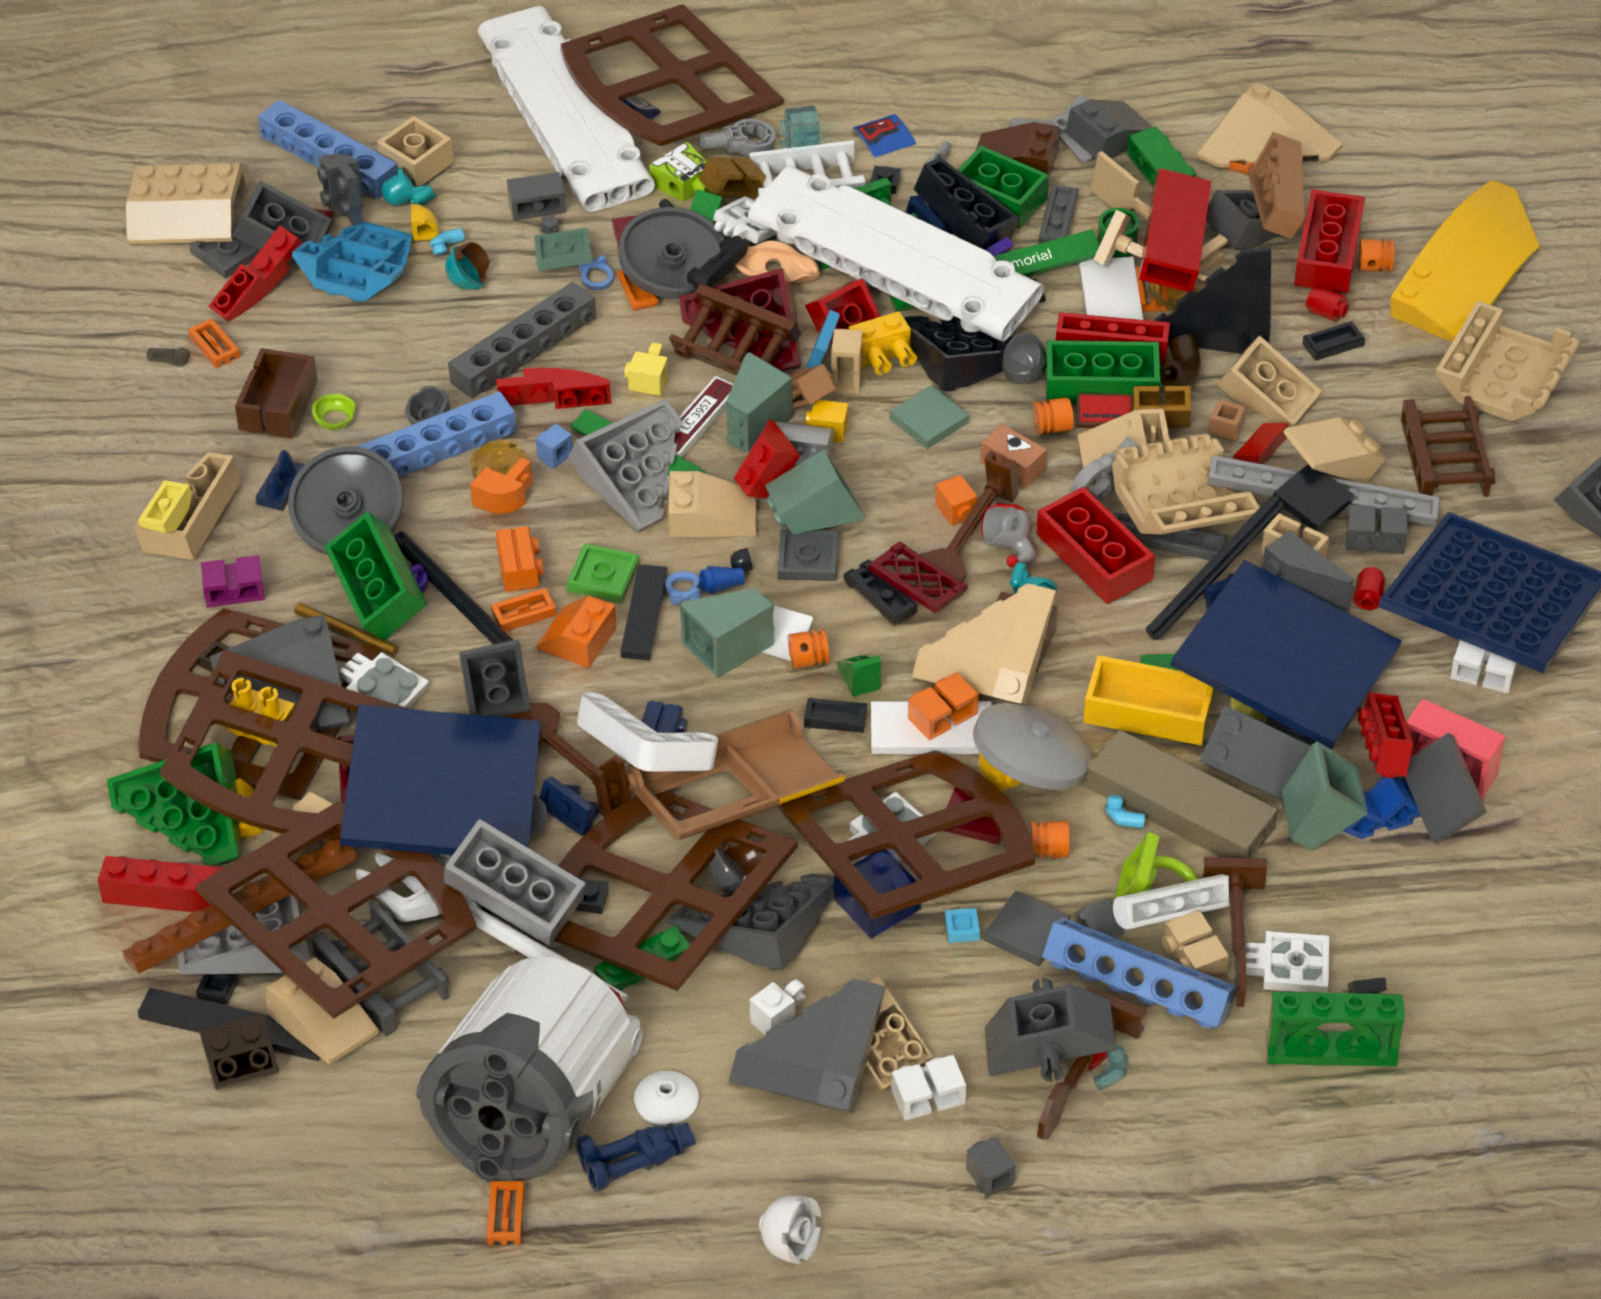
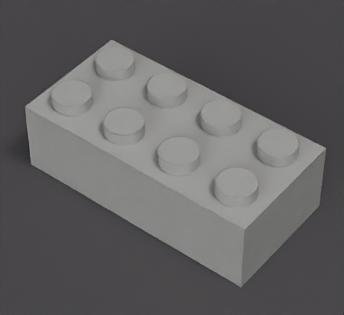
(514, 882)

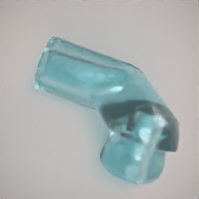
(1115, 1071)

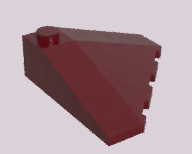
(767, 290)

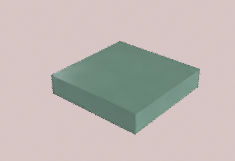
(563, 249)
(929, 417)

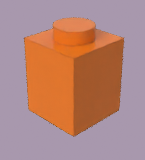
(955, 499)

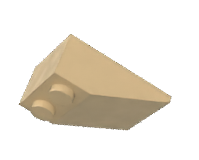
(1269, 384)
(1337, 448)
(708, 507)
(311, 1024)

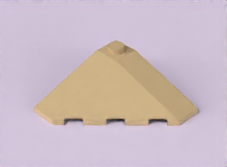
(1253, 120)
(996, 649)

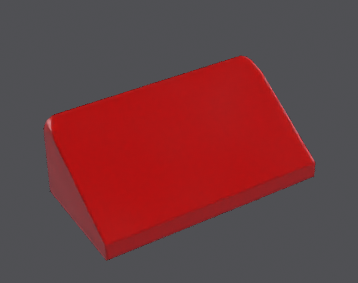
(1262, 443)

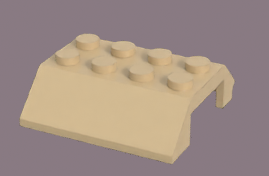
(183, 203)
(1501, 367)
(1170, 488)

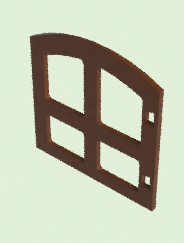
(672, 71)
(178, 679)
(290, 736)
(903, 836)
(668, 888)
(333, 912)

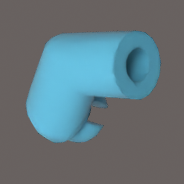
(444, 238)
(1121, 815)

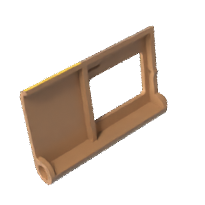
(762, 755)

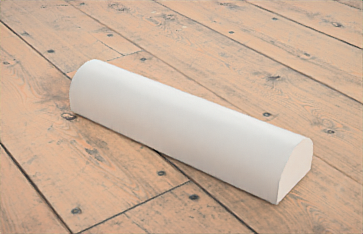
(1171, 901)

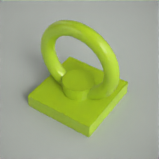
(1141, 868)

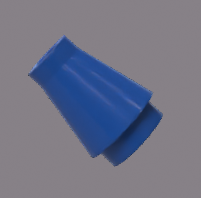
(716, 578)

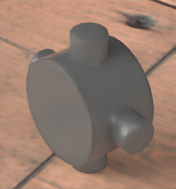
(549, 224)

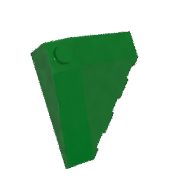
(178, 816)

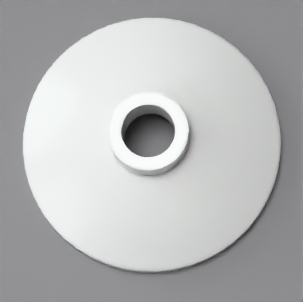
(670, 1107)

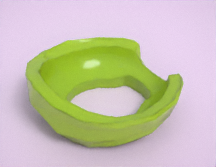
(330, 403)

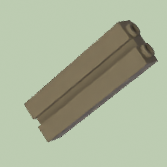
(1181, 797)

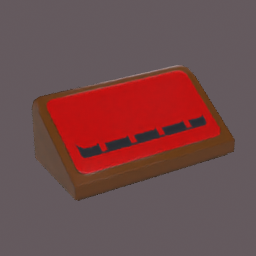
(1099, 408)

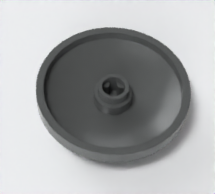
(664, 246)
(339, 489)

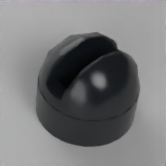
(742, 559)

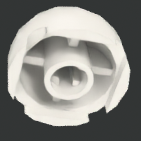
(790, 1228)

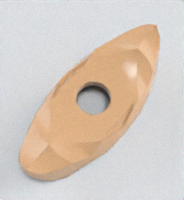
(796, 265)

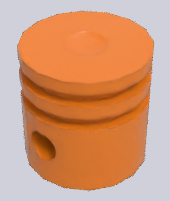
(1375, 255)
(1053, 416)
(814, 645)
(1050, 838)

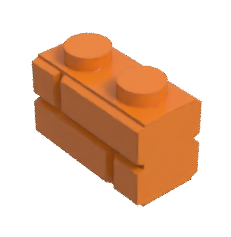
(517, 558)

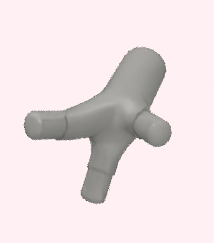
(942, 151)

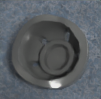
(428, 399)

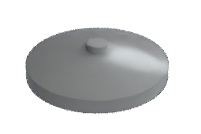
(1031, 746)

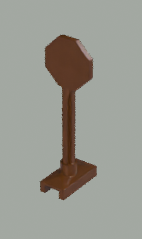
(1000, 483)
(608, 778)
(1243, 874)
(1126, 1019)

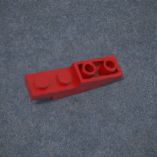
(254, 282)
(563, 386)

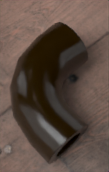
(1185, 365)

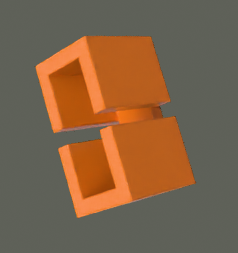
(949, 698)

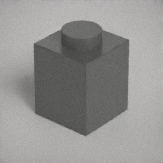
(990, 1166)

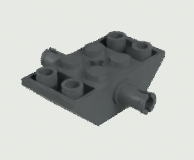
(1048, 1029)

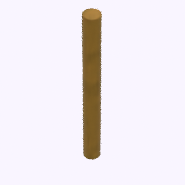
(348, 630)

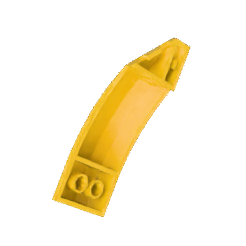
(1466, 261)

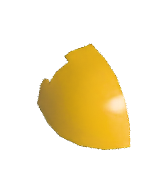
(423, 223)

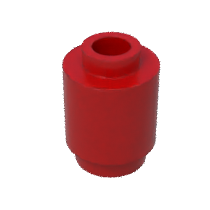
(1327, 304)
(1369, 588)

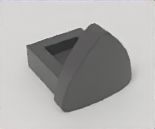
(1100, 918)

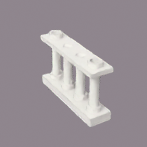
(810, 157)

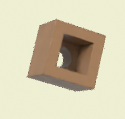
(1227, 420)

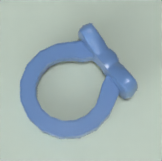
(601, 263)
(677, 596)

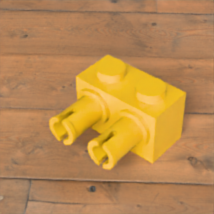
(885, 339)
(261, 703)

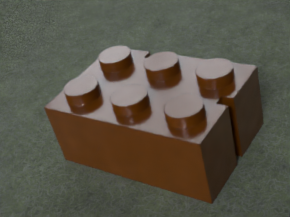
(276, 393)

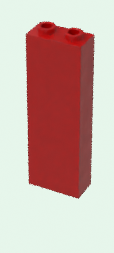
(1175, 230)

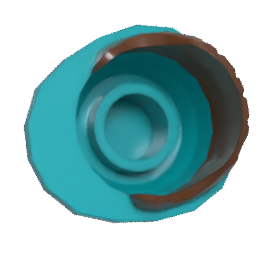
(467, 266)

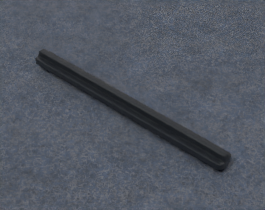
(1214, 568)
(451, 590)

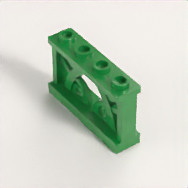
(1362, 1046)

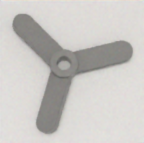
(1061, 120)

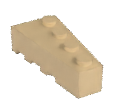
(212, 486)

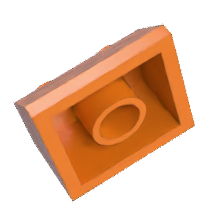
(580, 631)

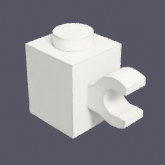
(774, 1005)

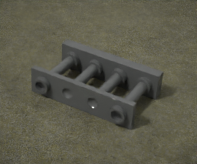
(380, 1011)

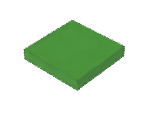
(603, 573)

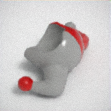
(1009, 528)

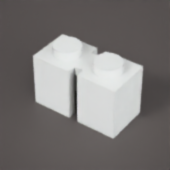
(1469, 663)
(937, 1080)

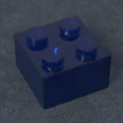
(883, 874)

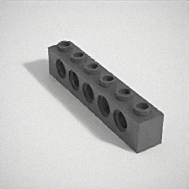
(522, 340)

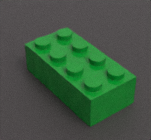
(1099, 367)
(375, 575)

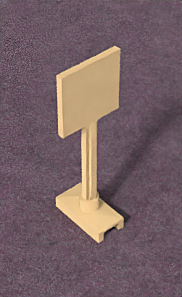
(1120, 190)
(1115, 240)

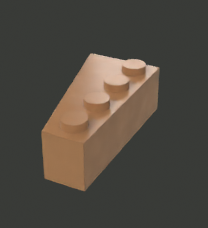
(1279, 186)

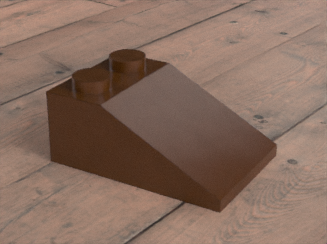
(1027, 143)

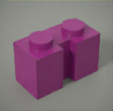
(232, 582)

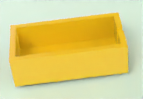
(1148, 700)

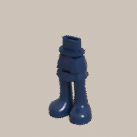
(652, 1145)

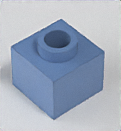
(554, 446)

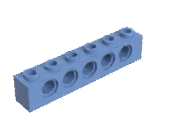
(312, 139)
(446, 434)
(1216, 993)

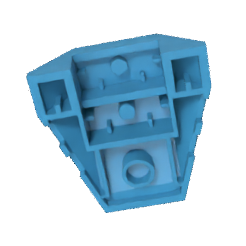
(356, 261)

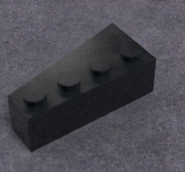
(964, 205)

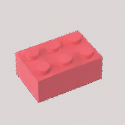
(1478, 744)

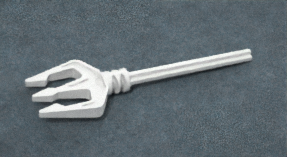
(422, 906)

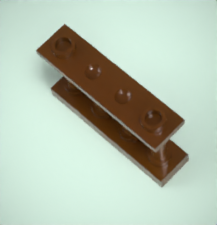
(734, 310)
(1423, 460)

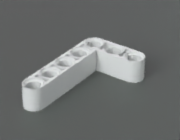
(640, 743)

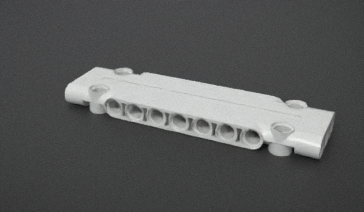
(574, 133)
(896, 253)

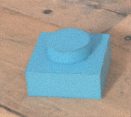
(962, 925)

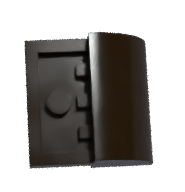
(238, 1051)

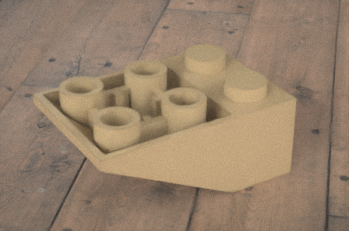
(1140, 425)
(893, 1042)

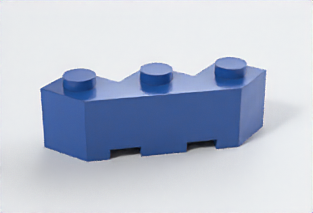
(1388, 805)

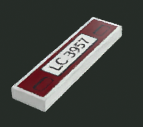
(701, 414)

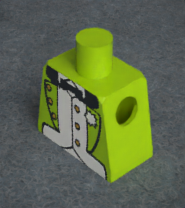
(679, 172)

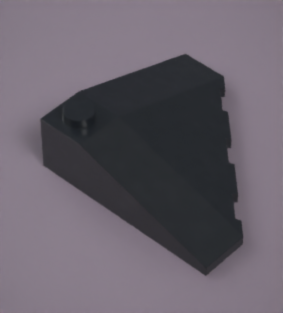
(1230, 308)
(953, 355)

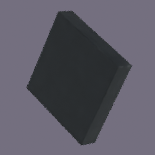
(1314, 497)

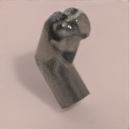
(170, 356)

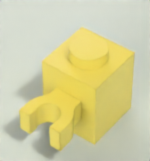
(647, 371)

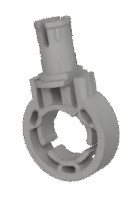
(734, 139)
(1102, 471)

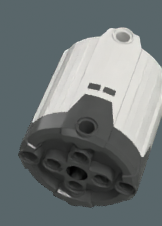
(504, 1061)

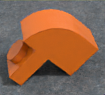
(502, 492)

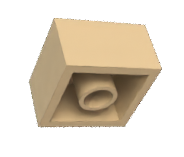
(418, 150)

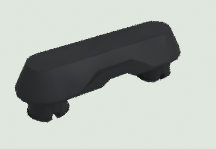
(731, 252)

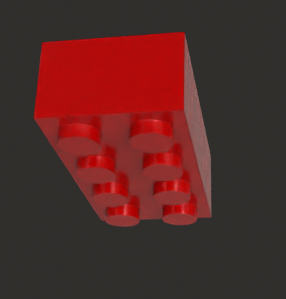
(1329, 241)
(1095, 545)

